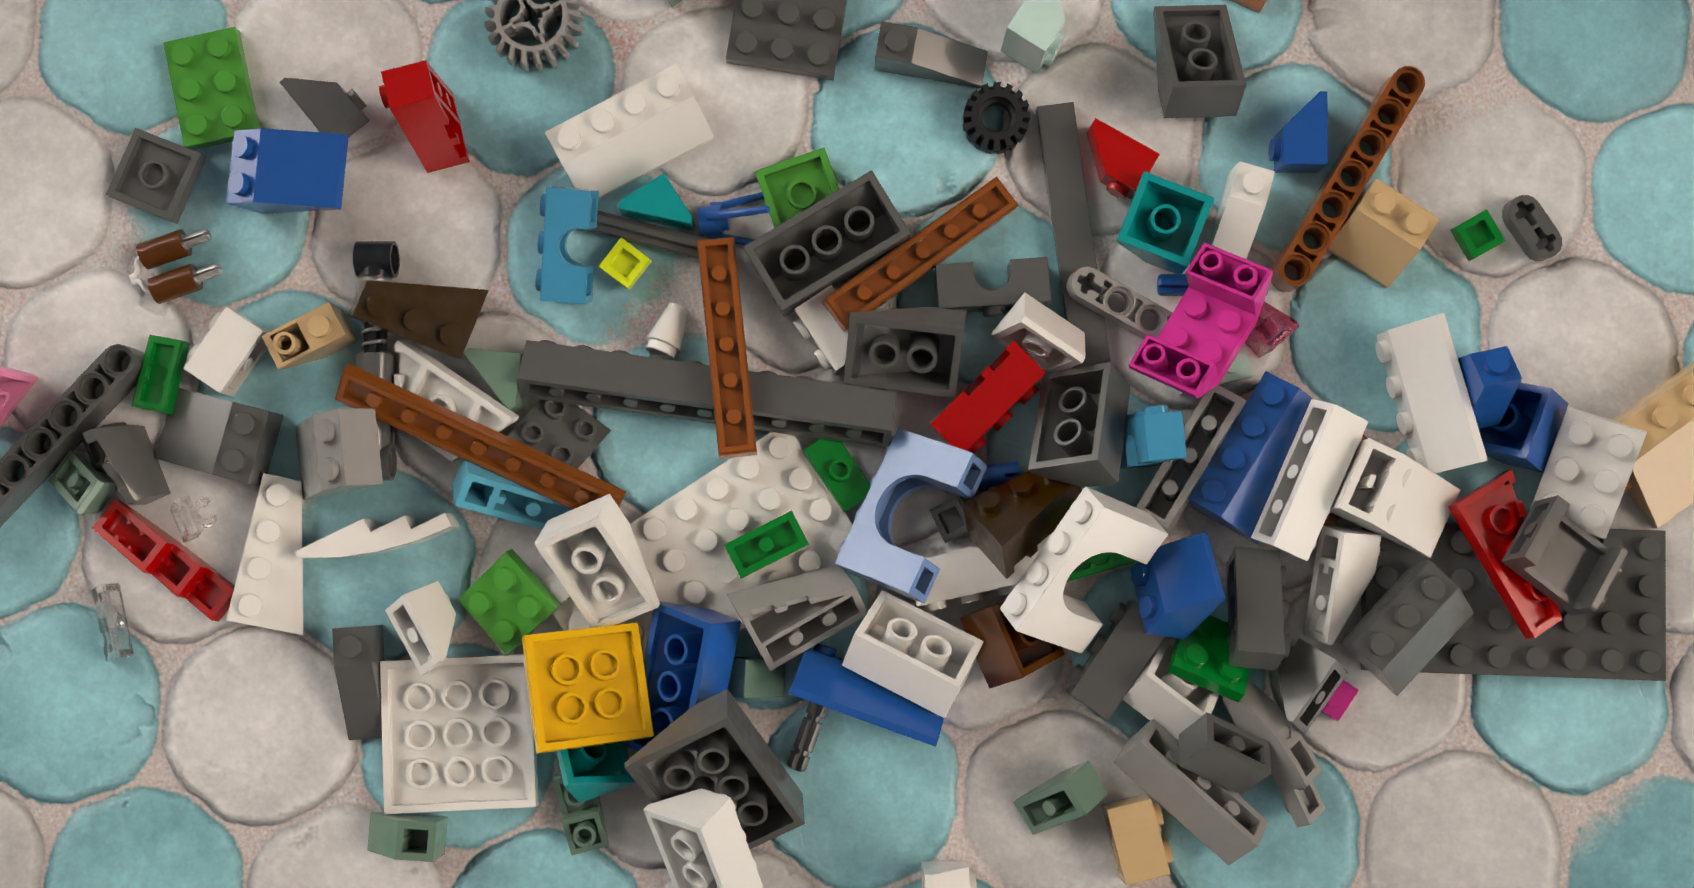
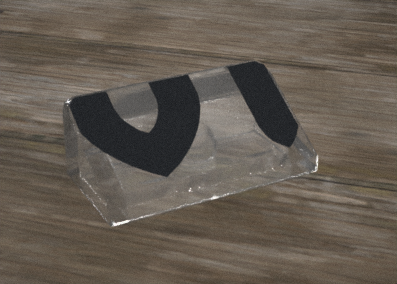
(112, 621)

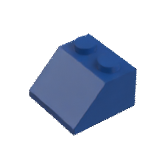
(1527, 428)
(1178, 587)

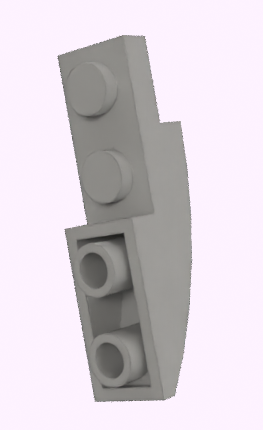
(1290, 756)

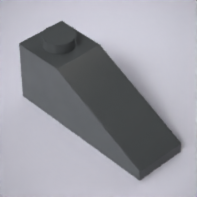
(928, 56)
(357, 672)

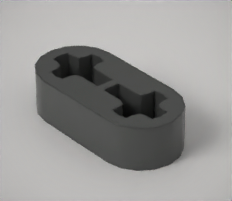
(1532, 228)

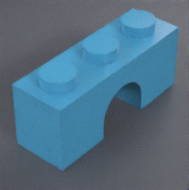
(561, 276)
(1153, 437)

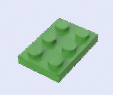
(211, 87)

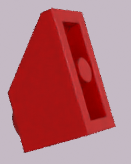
(1119, 159)

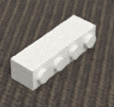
(1309, 479)
(969, 574)

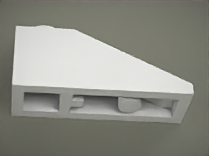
(1241, 208)
(1341, 573)

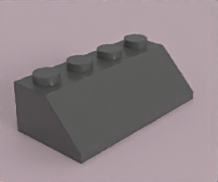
(827, 243)

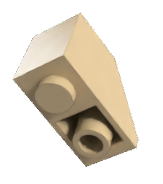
(310, 337)

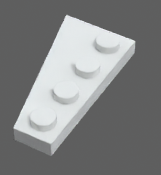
(270, 573)

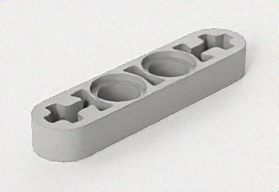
(1135, 302)

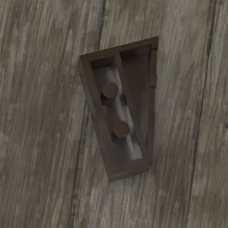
(421, 313)
(1017, 517)

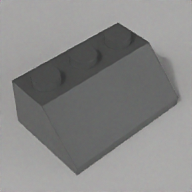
(1081, 425)
(1408, 625)

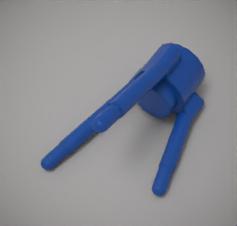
(717, 217)

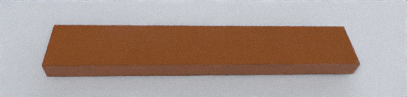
(921, 252)
(726, 348)

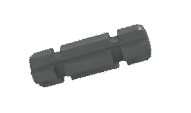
(807, 737)

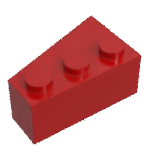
(425, 114)
(988, 400)

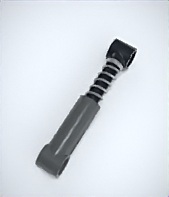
(378, 263)

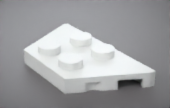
(439, 384)

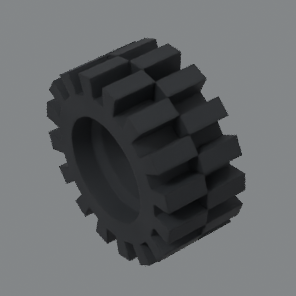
(1002, 97)

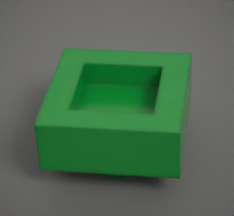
(1477, 235)

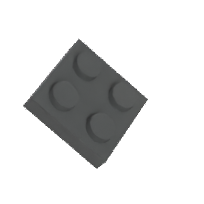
(156, 175)

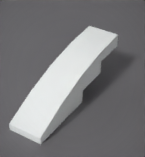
(367, 539)

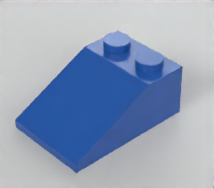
(287, 170)

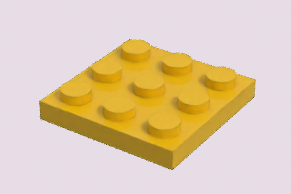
(587, 687)

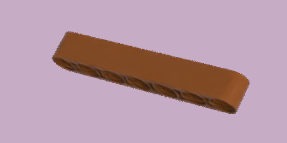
(1359, 167)

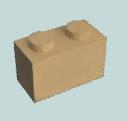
(1137, 839)

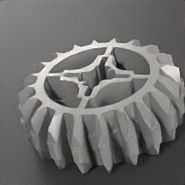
(521, 27)

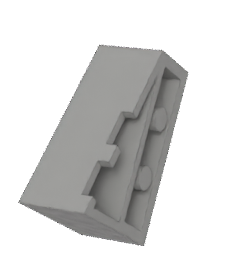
(797, 612)

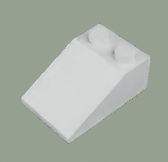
(598, 562)

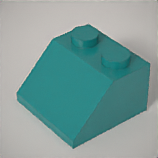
(1164, 223)

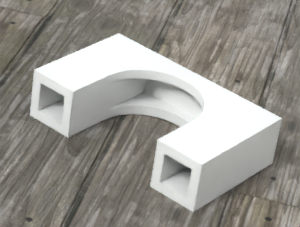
(1089, 528)

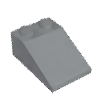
(338, 452)

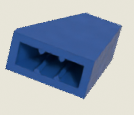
(1490, 383)

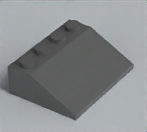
(723, 753)

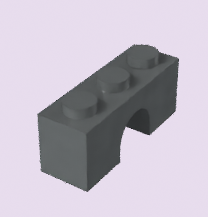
(960, 291)

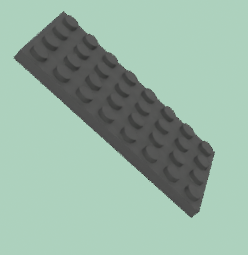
(1615, 642)

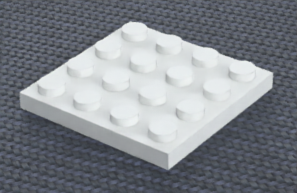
(457, 735)

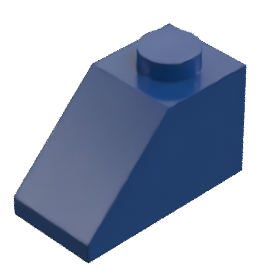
(1304, 140)

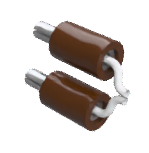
(166, 250)

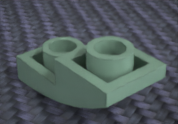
(581, 821)

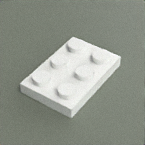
(1591, 468)

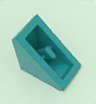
(657, 204)

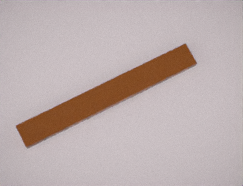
(472, 440)

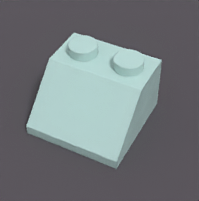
(1035, 33)

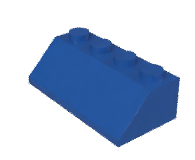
(1251, 456)
(685, 661)
(831, 685)

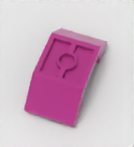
(1207, 323)

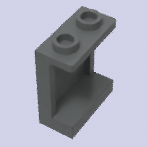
(1563, 558)

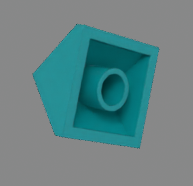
(594, 770)

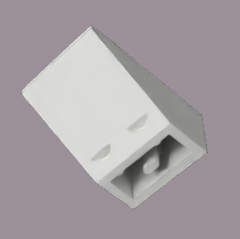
(1395, 497)

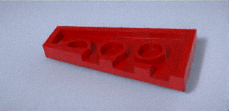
(1490, 522)

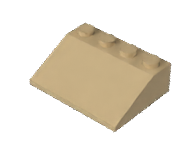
(1665, 465)

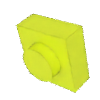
(625, 263)

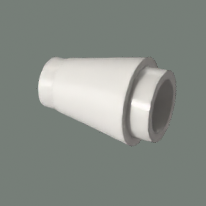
(668, 332)

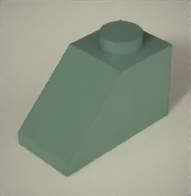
(1061, 798)

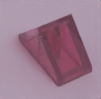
(1270, 330)

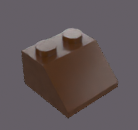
(1005, 652)

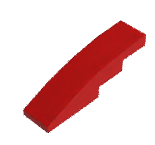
(166, 559)

